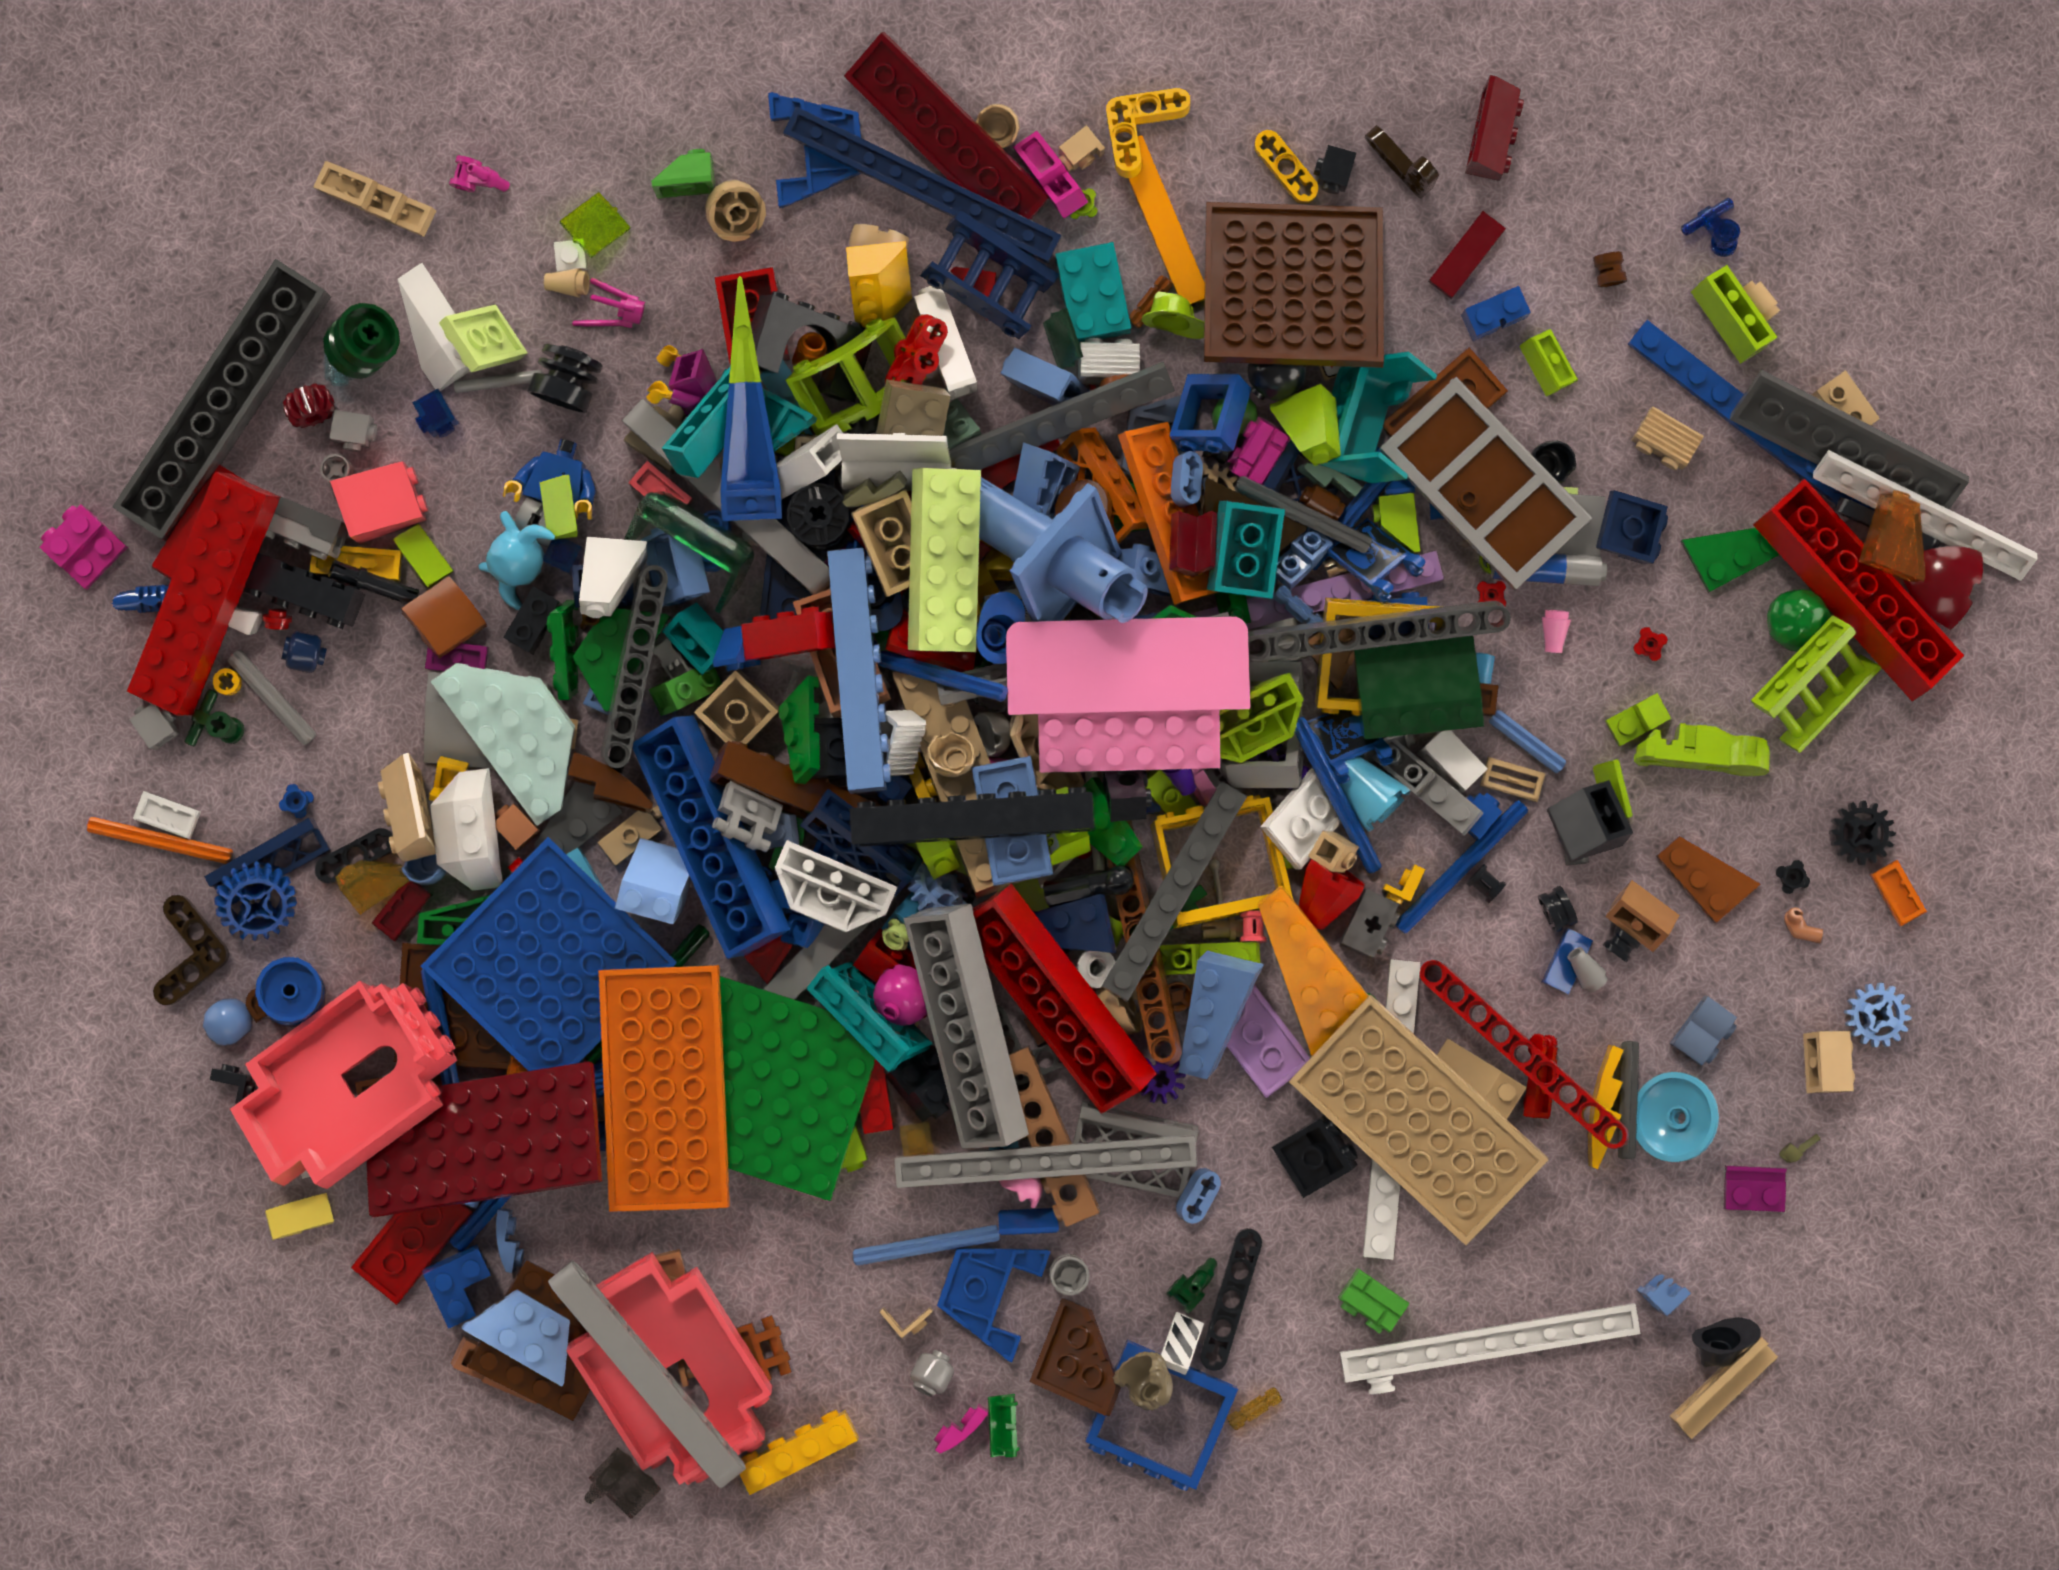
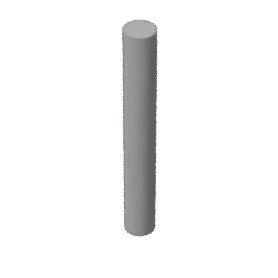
(494, 381)

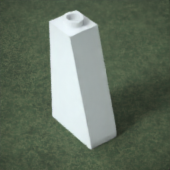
(953, 360)

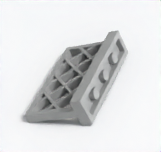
(1138, 1124)

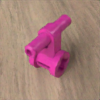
(472, 174)

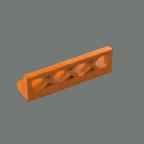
(1097, 457)

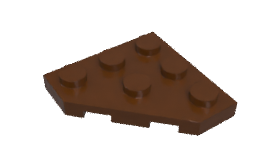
(1076, 1360)

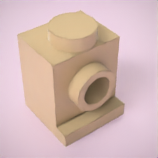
(1079, 150)

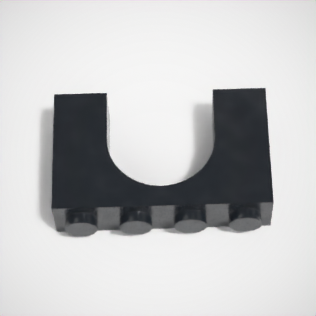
(779, 318)

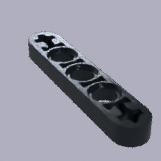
(1233, 1314)

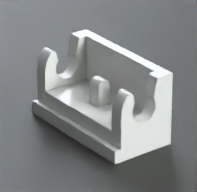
(1452, 760)

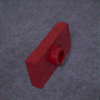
(401, 909)

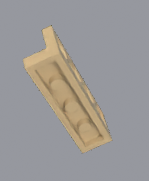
(1722, 1388)

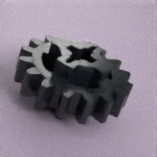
(1872, 841)

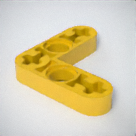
(1135, 116)

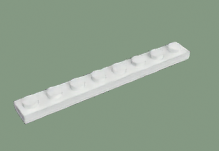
(1935, 519)

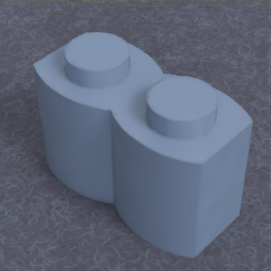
(1704, 1030)

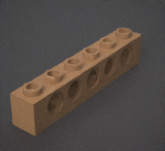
(1065, 1210)

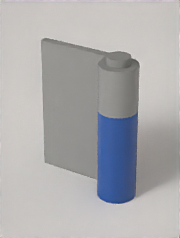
(1578, 559)

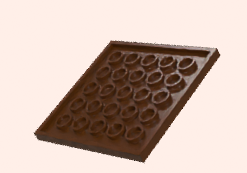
(1294, 284)

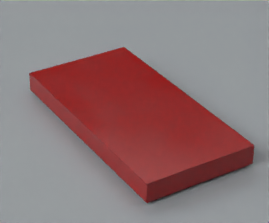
(407, 1247)

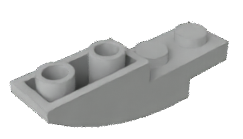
(1431, 788)

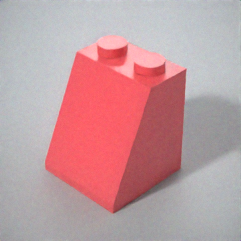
(379, 501)

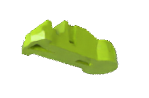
(1706, 749)

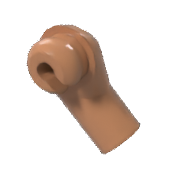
(1799, 928)

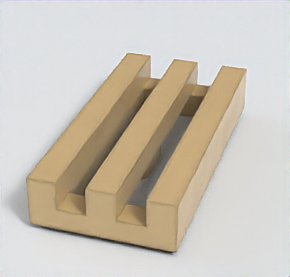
(1536, 786)

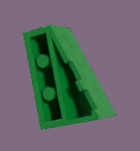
(438, 924)

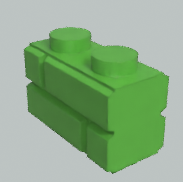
(1373, 1301)

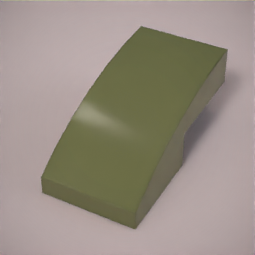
(869, 493)

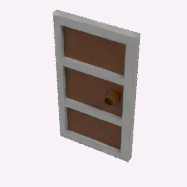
(1485, 483)

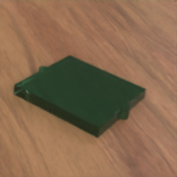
(1062, 339)

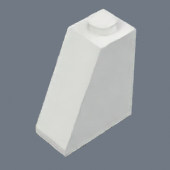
(809, 462)
(608, 573)

